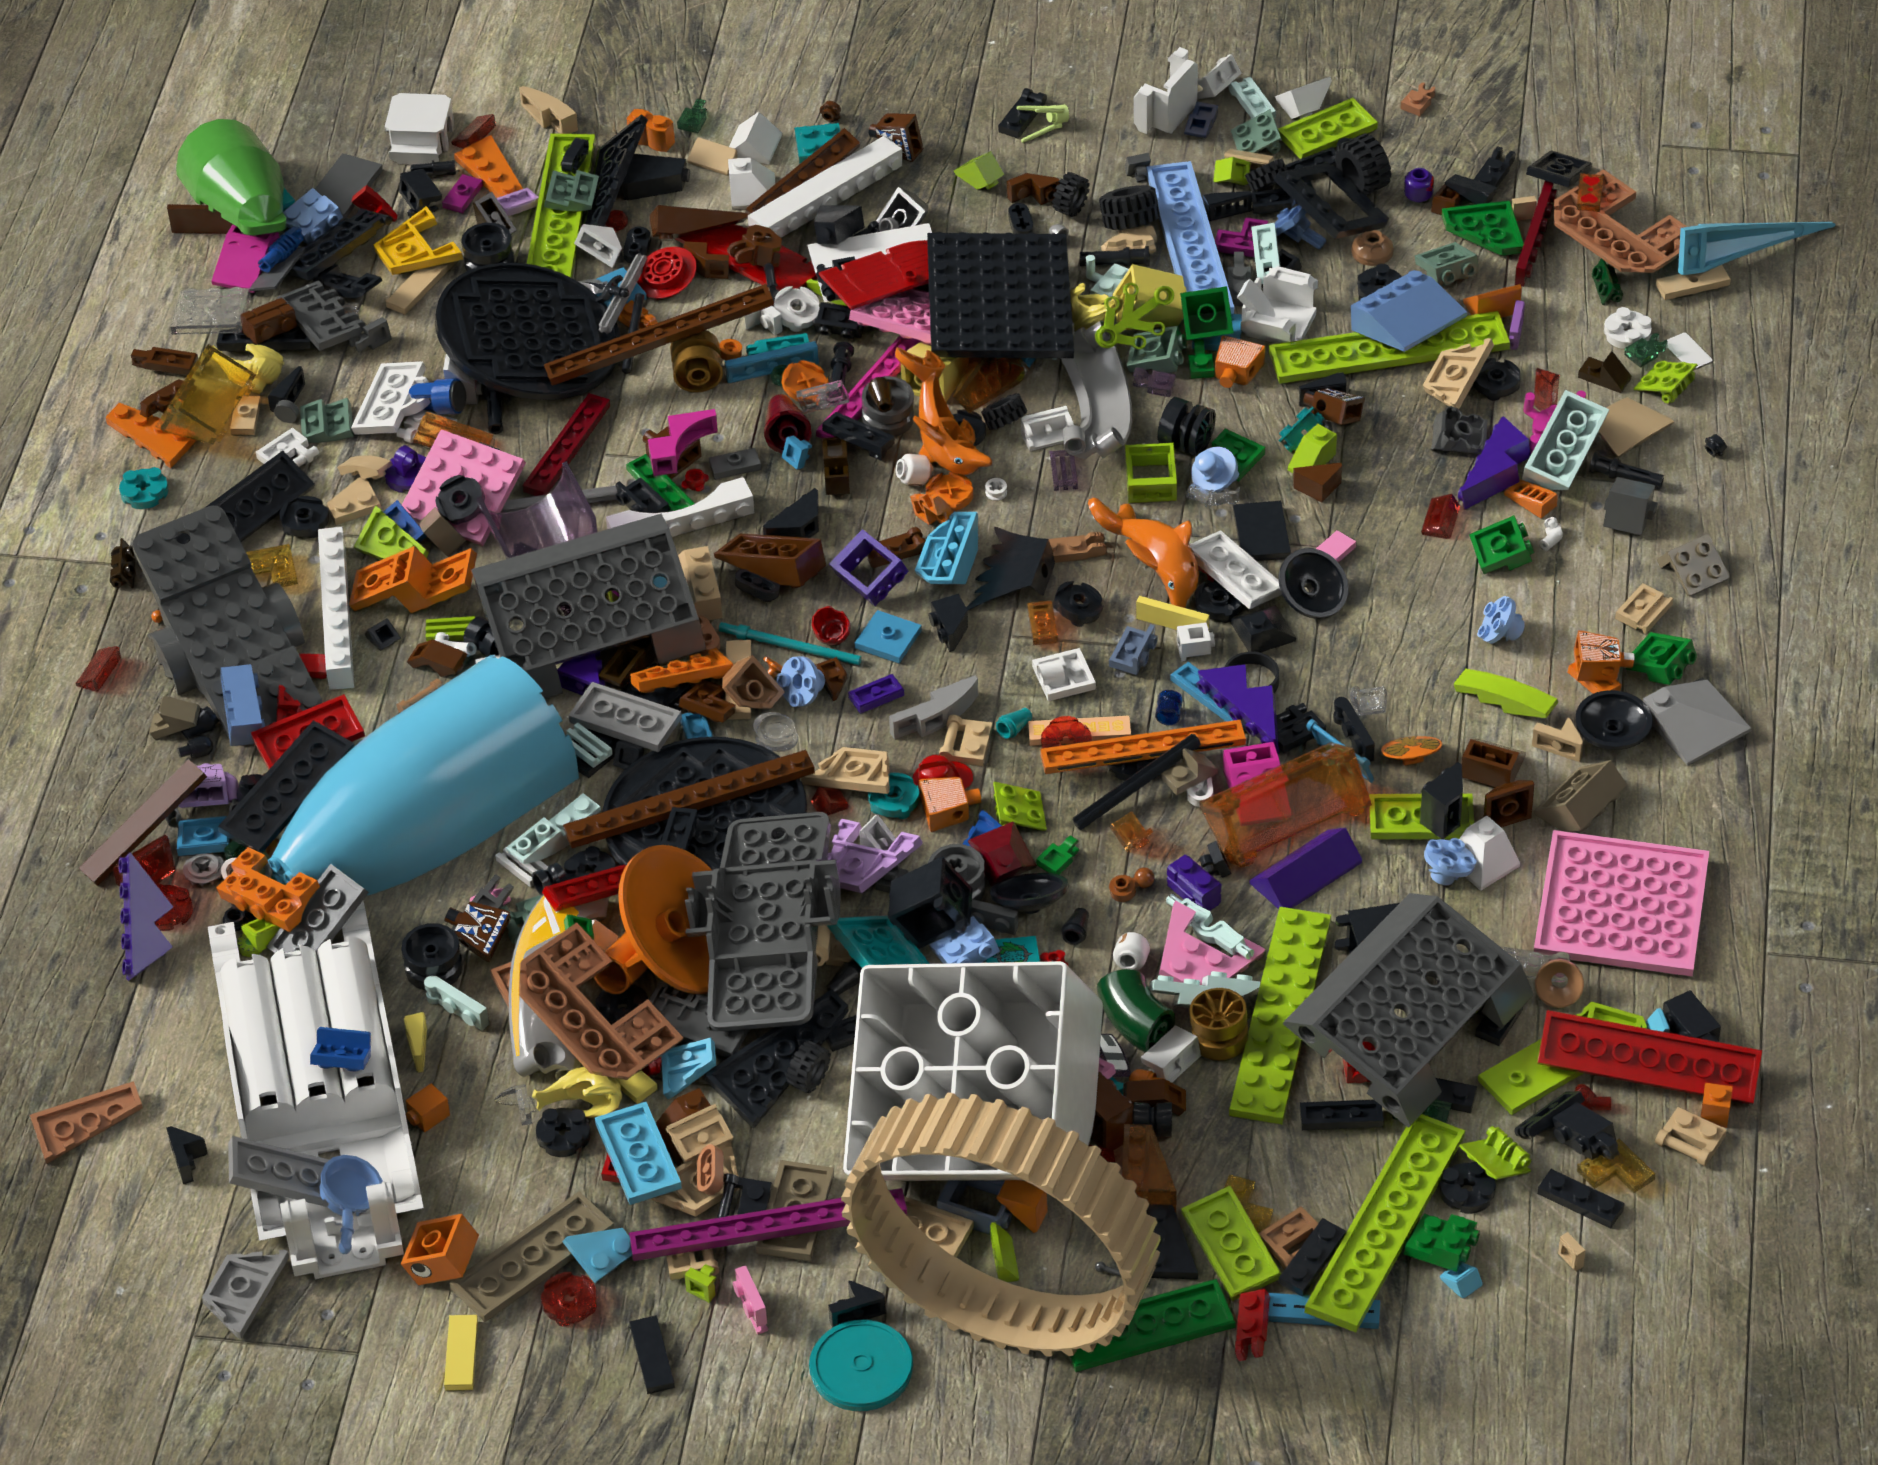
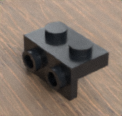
(835, 320)
(641, 497)

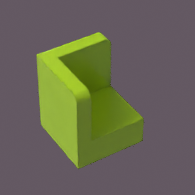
(1231, 170)

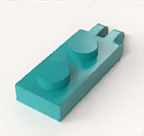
(776, 343)

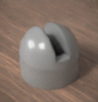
(887, 224)
(1060, 229)

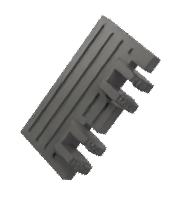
(322, 315)
(691, 1020)

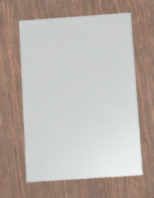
(865, 245)

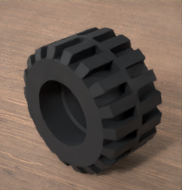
(1364, 163)
(1129, 207)

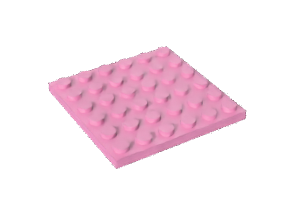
(1622, 902)

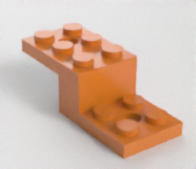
(413, 579)

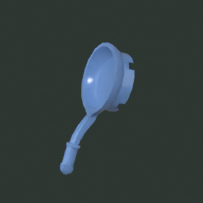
(344, 1188)

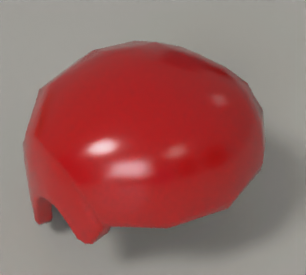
(830, 626)

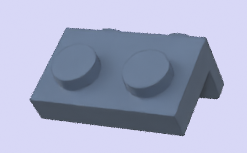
(1133, 649)

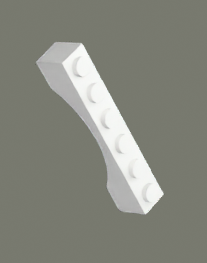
(726, 503)

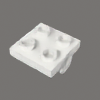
(1063, 674)

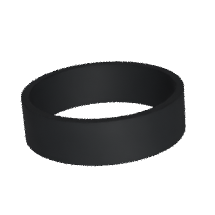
(1259, 659)

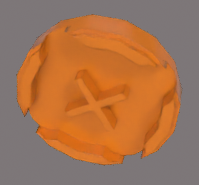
(802, 376)
(952, 488)

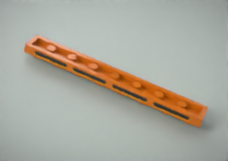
(1139, 746)

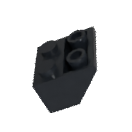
(1443, 802)

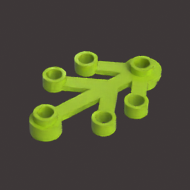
(1131, 318)

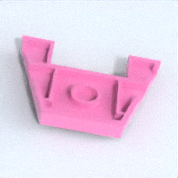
(1192, 959)

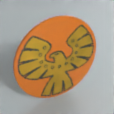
(1411, 748)

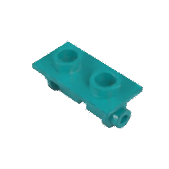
(1293, 434)

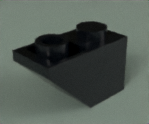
(950, 619)

